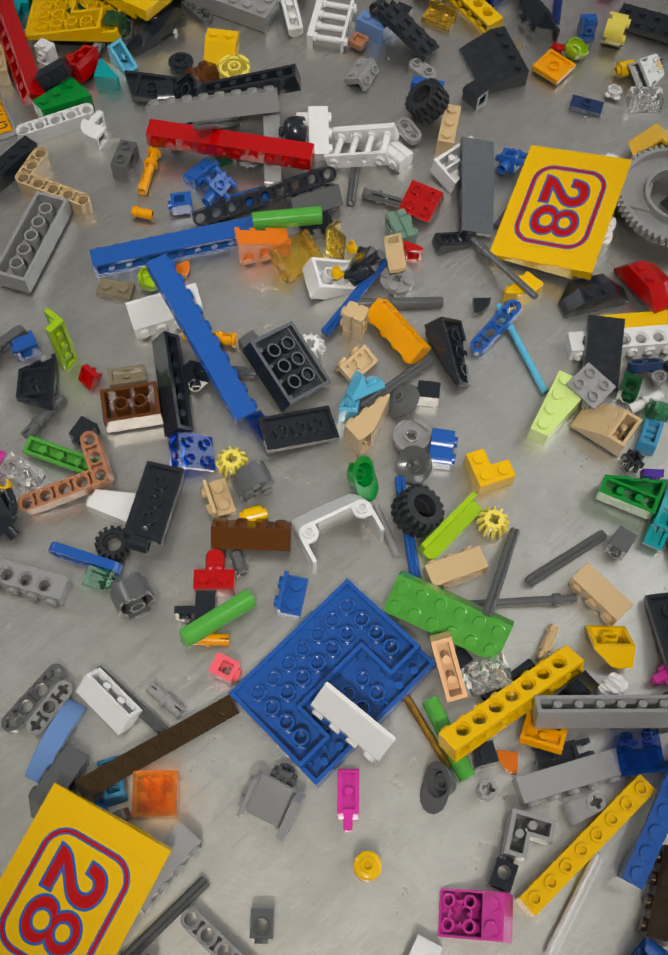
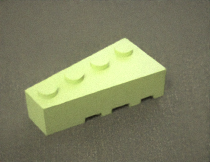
(555, 410)

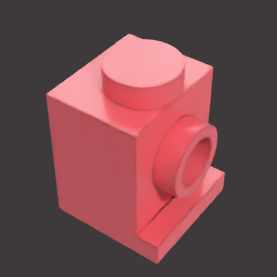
(224, 662)

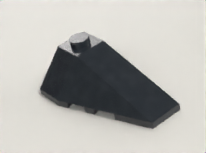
(447, 340)

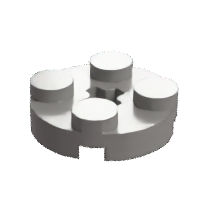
(397, 288)
(411, 427)

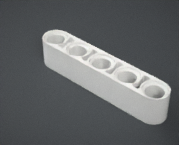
(56, 123)

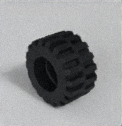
(427, 101)
(426, 503)

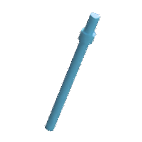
(524, 353)

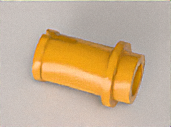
(139, 212)

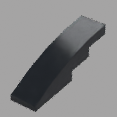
(154, 31)

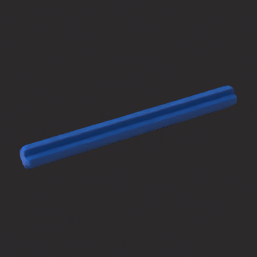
(354, 296)
(410, 544)

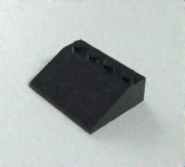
(495, 61)
(286, 366)

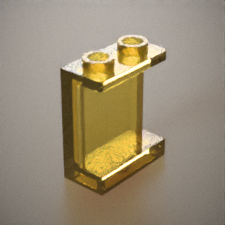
(294, 254)

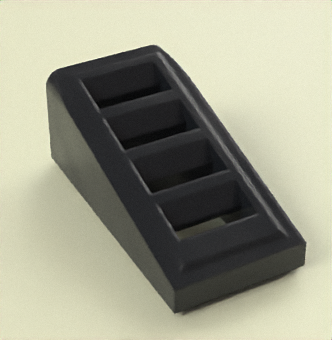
(441, 246)

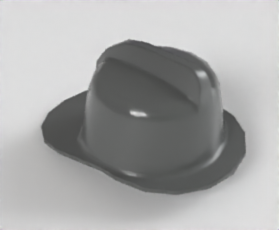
(437, 787)

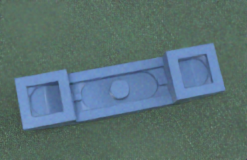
(54, 738)

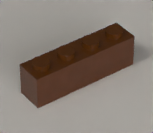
(251, 535)

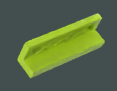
(60, 340)
(450, 528)

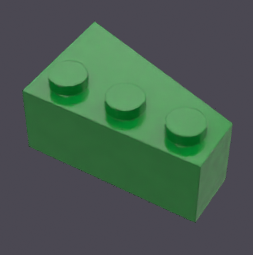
(61, 97)
(631, 494)

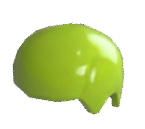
(576, 49)
(145, 280)

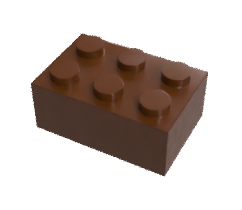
(131, 407)

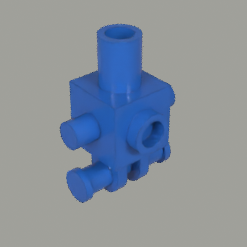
(510, 160)
(217, 187)

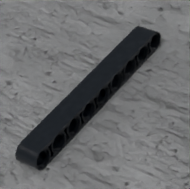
(272, 195)

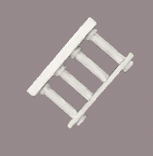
(319, 14)
(362, 133)

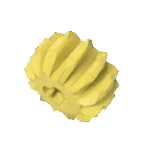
(228, 456)
(491, 528)

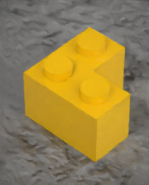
(649, 138)
(487, 476)

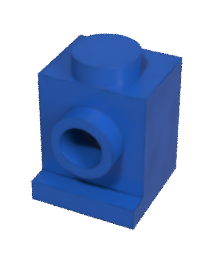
(587, 26)
(180, 203)
(25, 346)

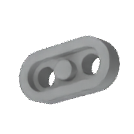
(421, 69)
(409, 131)

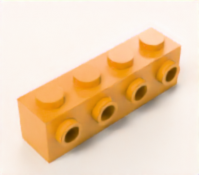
(397, 331)

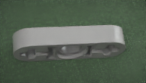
(39, 706)

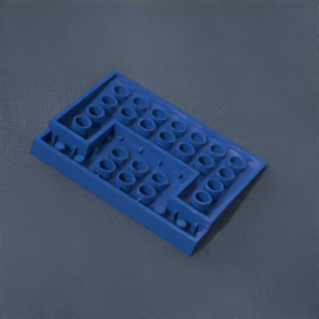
(341, 644)

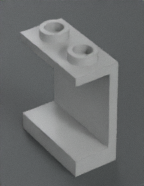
(272, 802)

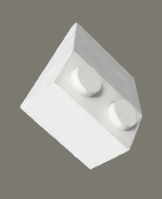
(320, 280)

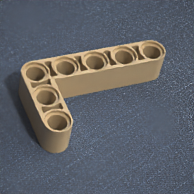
(30, 179)

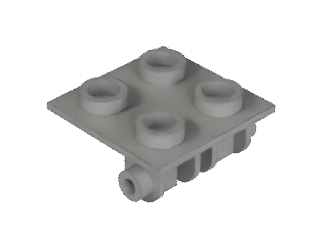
(590, 386)

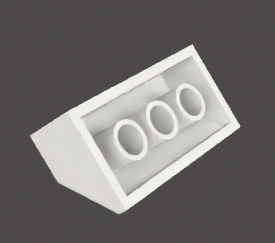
(152, 315)
(352, 722)

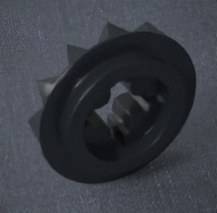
(179, 58)

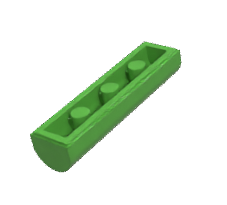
(287, 217)
(56, 454)
(216, 618)
(438, 720)

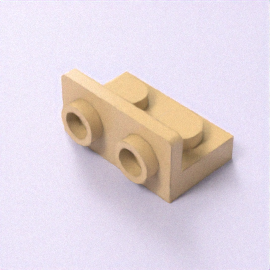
(359, 359)
(218, 498)

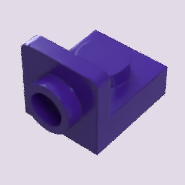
(652, 474)

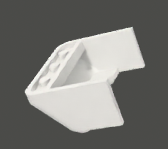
(306, 526)

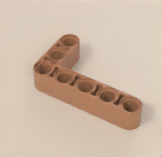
(74, 482)

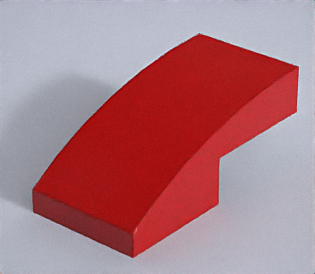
(412, 251)

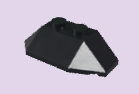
(537, 21)
(591, 295)

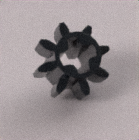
(632, 460)

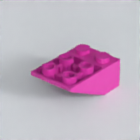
(476, 915)

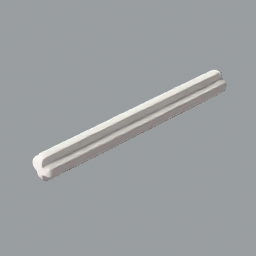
(574, 905)

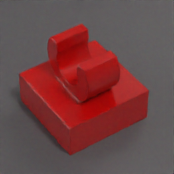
(89, 376)

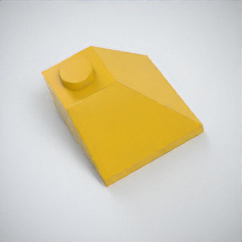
(613, 644)

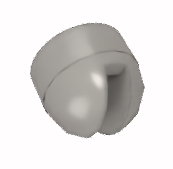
(655, 376)

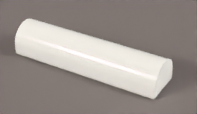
(292, 17)

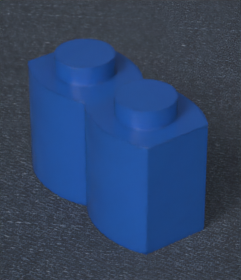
(442, 447)

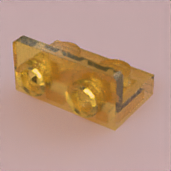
(440, 15)
(335, 241)

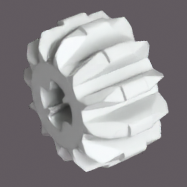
(315, 344)
(612, 685)

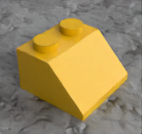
(219, 44)

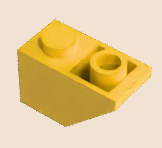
(515, 292)

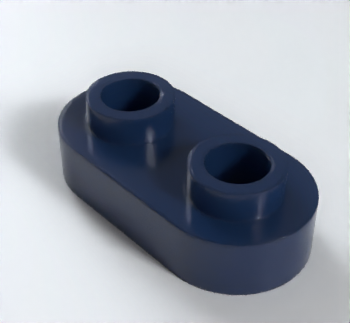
(635, 366)

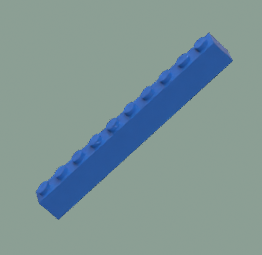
(176, 245)
(200, 338)

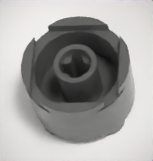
(252, 480)
(132, 596)

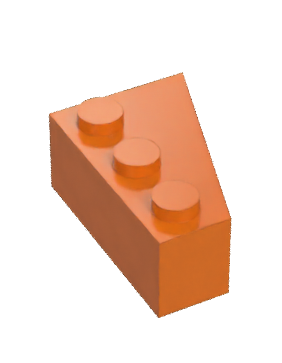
(255, 244)

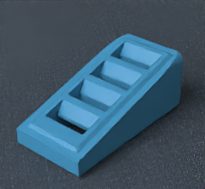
(646, 446)
(116, 794)

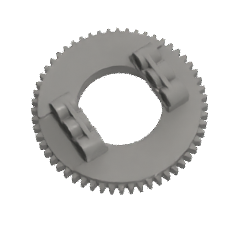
(635, 196)

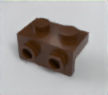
(205, 71)

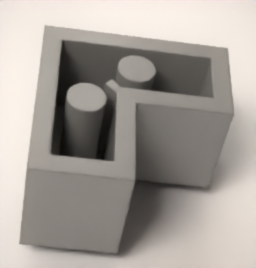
(522, 829)

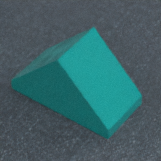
(105, 77)

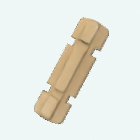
(547, 642)

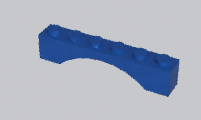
(647, 845)

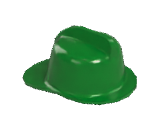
(363, 477)

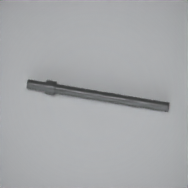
(483, 249)
(554, 599)

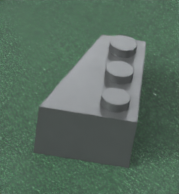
(67, 767)

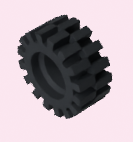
(107, 535)

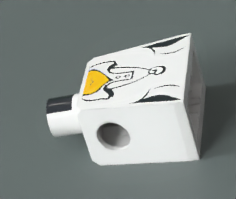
(647, 70)

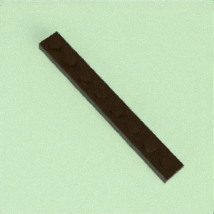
(156, 747)

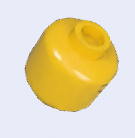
(367, 866)

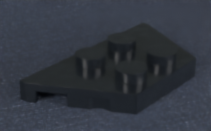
(143, 85)
(38, 383)

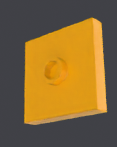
(553, 67)

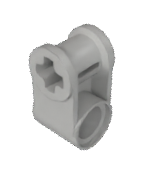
(580, 808)

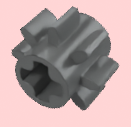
(285, 774)

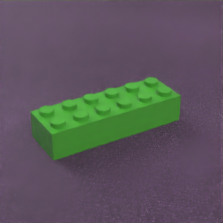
(444, 611)

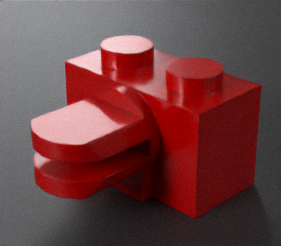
(83, 62)
(215, 575)

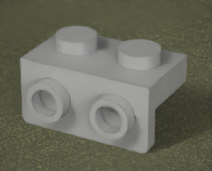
(362, 73)

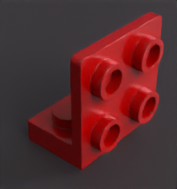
(421, 201)

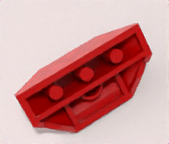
(647, 283)

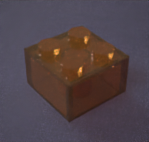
(156, 795)

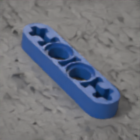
(494, 326)
(84, 558)

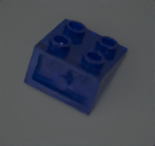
(192, 452)
(639, 752)

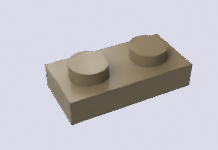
(115, 289)
(127, 376)

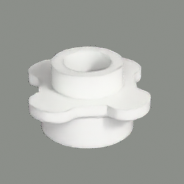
(613, 92)

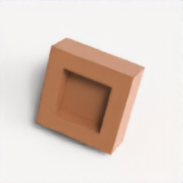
(358, 41)

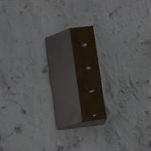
(655, 919)

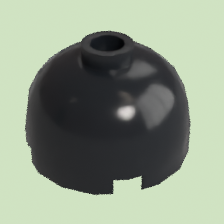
(188, 85)
(293, 129)

